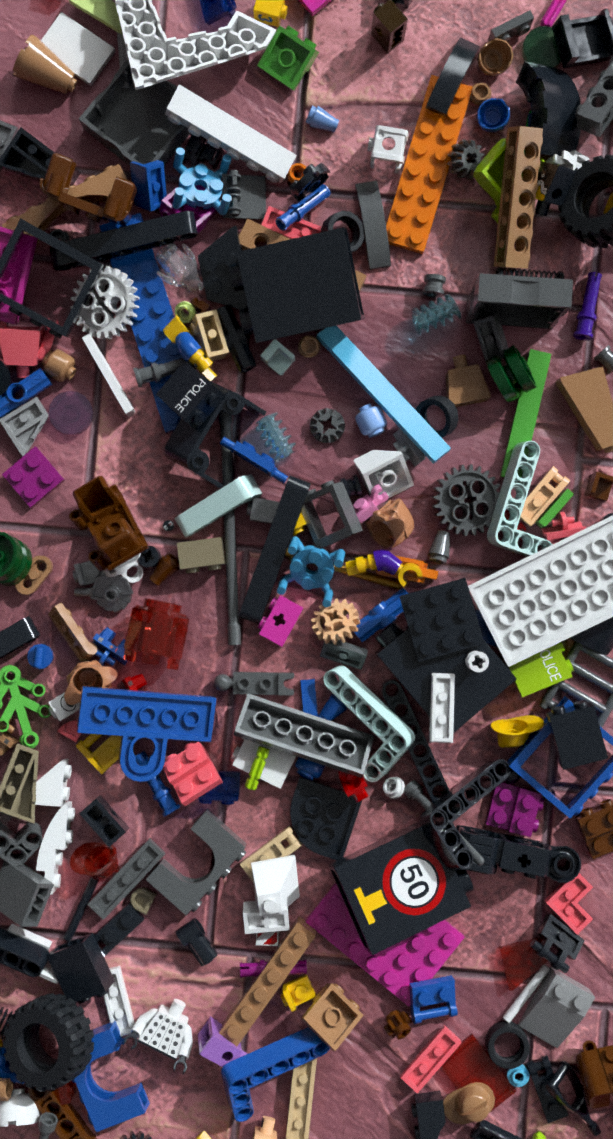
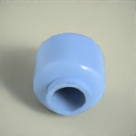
(371, 420)

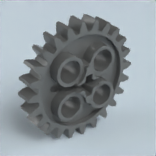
(448, 503)

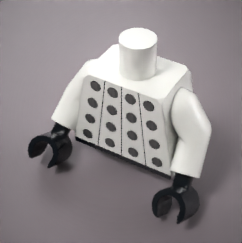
(165, 1032)

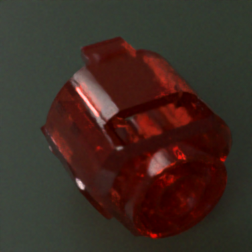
(156, 631)

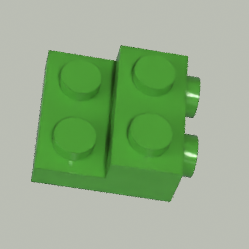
(288, 57)

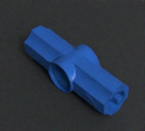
(30, 385)
(380, 616)

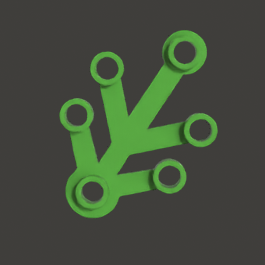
(19, 702)

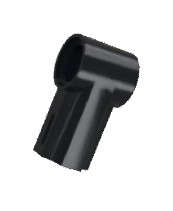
(193, 936)

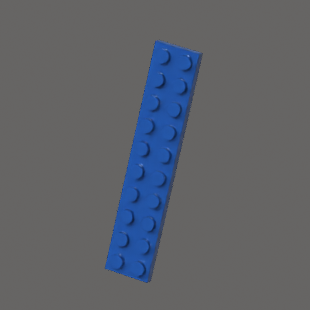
(151, 317)

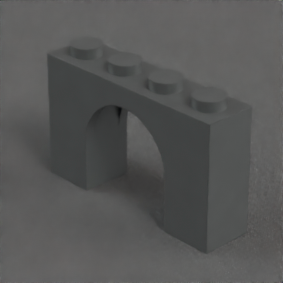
(186, 891)

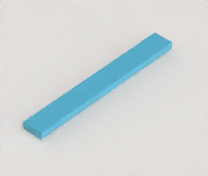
(383, 393)

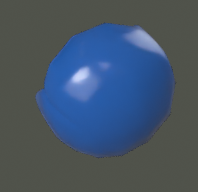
(493, 115)

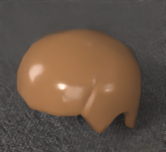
(495, 57)

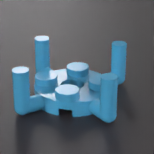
(201, 175)
(311, 579)

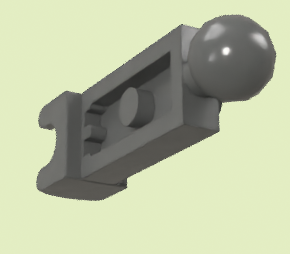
(255, 683)

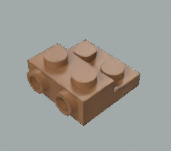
(332, 1015)

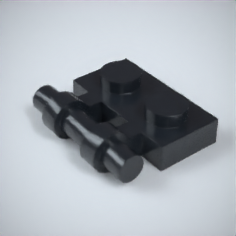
(562, 938)

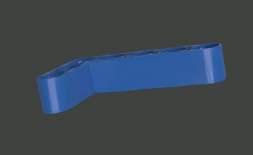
(266, 1064)

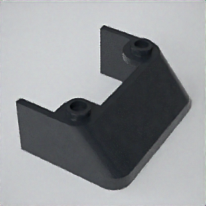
(185, 440)

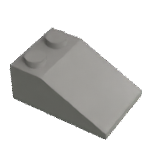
(556, 1008)

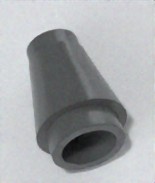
(440, 548)

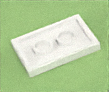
(78, 48)

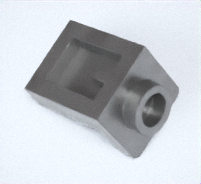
(86, 573)

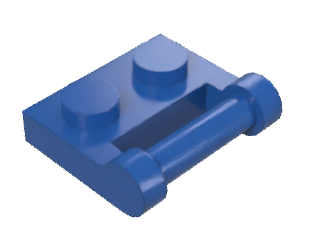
(432, 992)

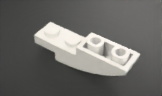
(56, 838)

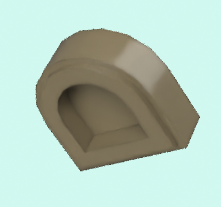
(142, 899)

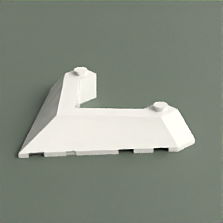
(160, 58)

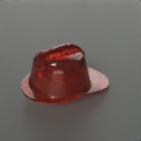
(95, 860)

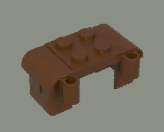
(58, 182)
(110, 523)
(596, 1073)

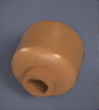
(59, 365)

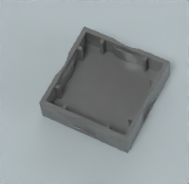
(134, 120)
(519, 300)

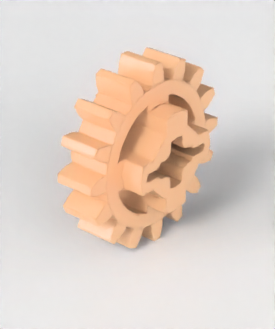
(335, 621)

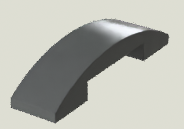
(374, 225)

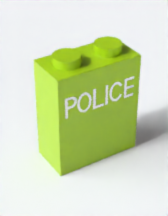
(541, 670)

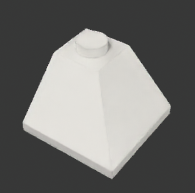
(385, 469)
(275, 884)

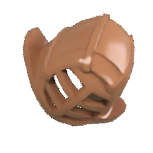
(391, 521)
(89, 675)

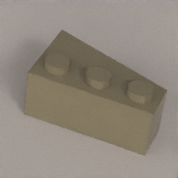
(19, 784)

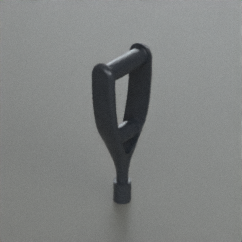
(579, 1102)

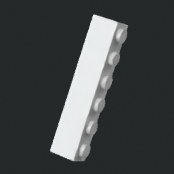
(229, 134)

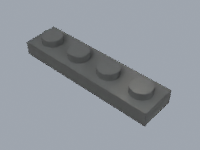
(126, 878)

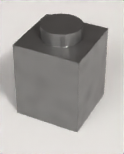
(262, 510)

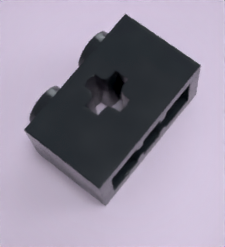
(104, 820)

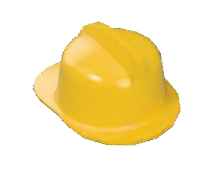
(516, 730)

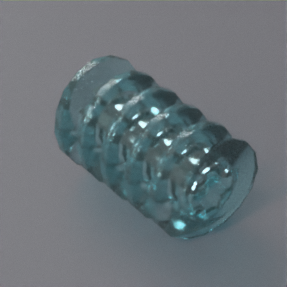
(434, 313)
(275, 437)

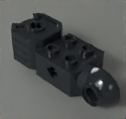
(534, 856)

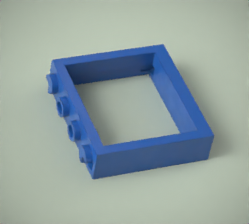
(588, 791)

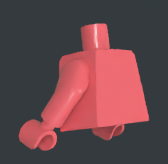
(24, 346)

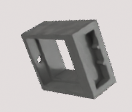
(344, 507)

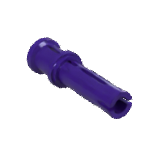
(587, 316)

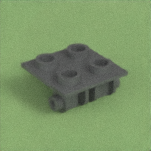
(246, 194)

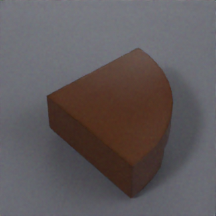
(200, 306)

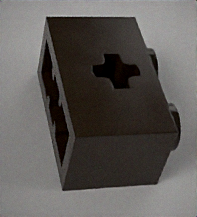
(388, 25)

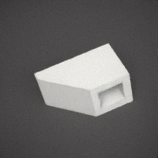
(52, 787)

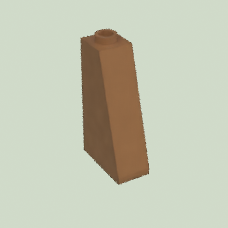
(592, 405)

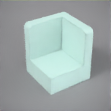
(277, 357)

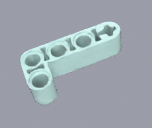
(218, 504)

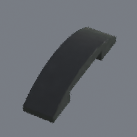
(452, 76)

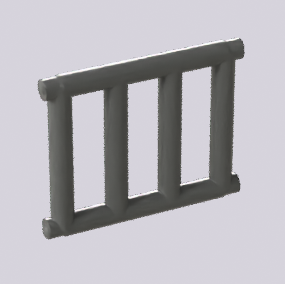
(604, 710)

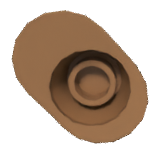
(469, 1103)

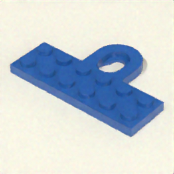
(145, 715)

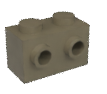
(201, 554)

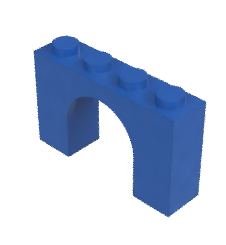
(104, 1106)

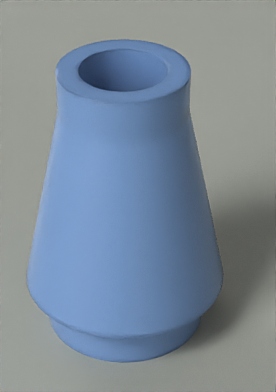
(321, 119)

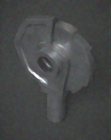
(110, 592)

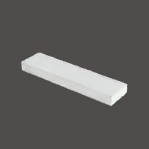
(109, 375)

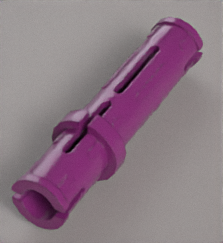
(255, 969)

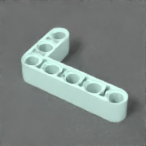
(515, 506)
(372, 720)

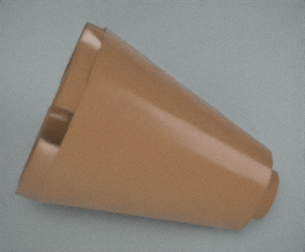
(43, 67)

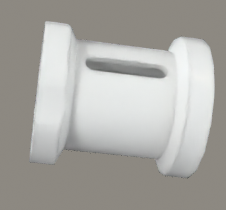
(482, 664)

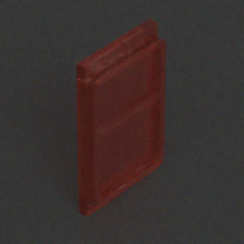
(473, 1064)

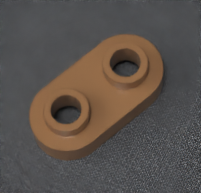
(35, 575)

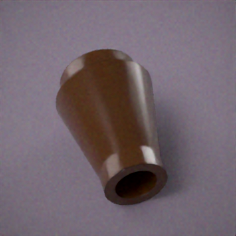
(165, 568)

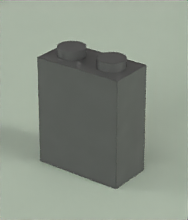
(23, 894)

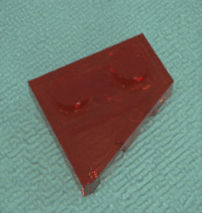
(520, 962)

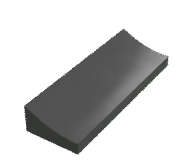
(304, 735)

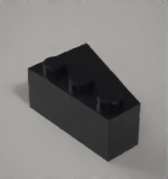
(28, 157)

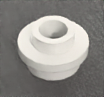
(389, 786)

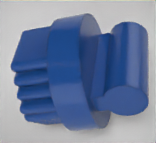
(40, 656)

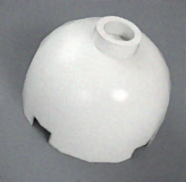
(18, 1109)

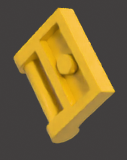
(104, 755)

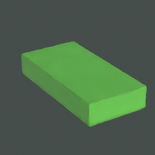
(554, 508)

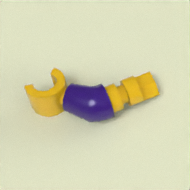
(382, 561)

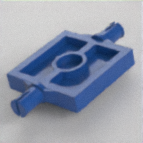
(248, 453)

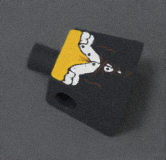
(553, 186)

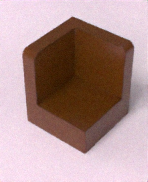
(599, 486)

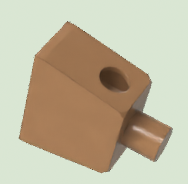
(466, 383)

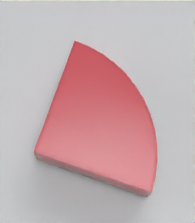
(70, 730)

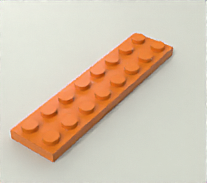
(425, 172)

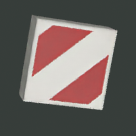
(267, 938)

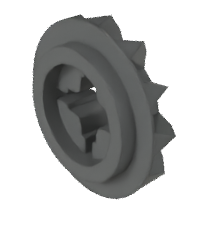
(330, 435)

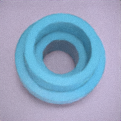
(521, 1081)

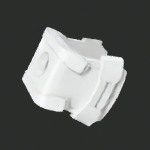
(377, 151)

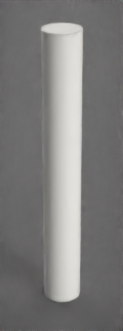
(526, 993)

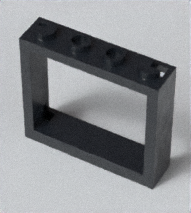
(36, 318)

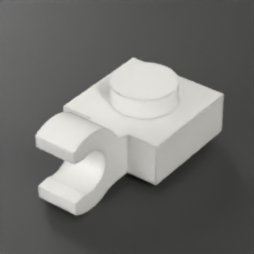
(570, 159)

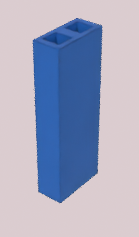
(309, 696)

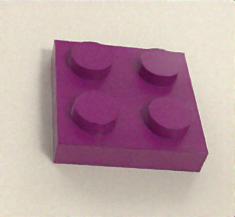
(33, 477)

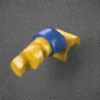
(188, 347)

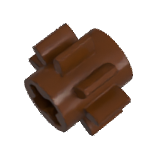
(398, 1024)

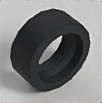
(352, 221)
(448, 408)
(512, 1061)

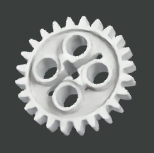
(119, 289)

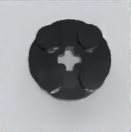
(311, 180)

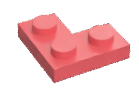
(565, 903)

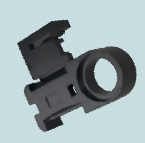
(203, 151)

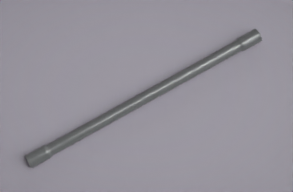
(233, 626)

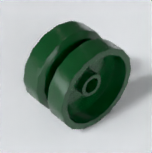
(508, 375)
(14, 560)

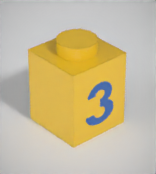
(270, 11)

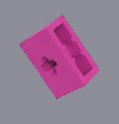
(279, 633)

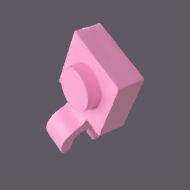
(368, 504)

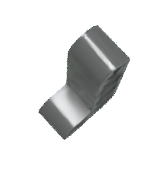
(19, 842)

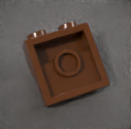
(597, 828)

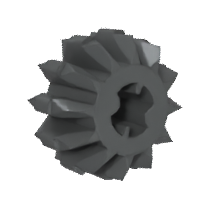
(465, 158)

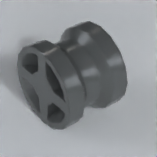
(434, 285)

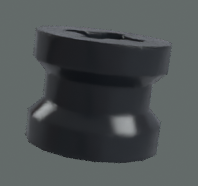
(352, 486)
(152, 557)

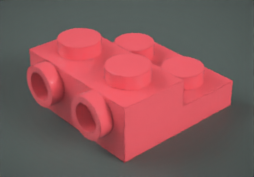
(191, 772)

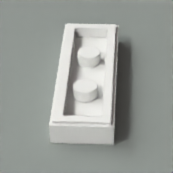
(442, 707)
(118, 1003)

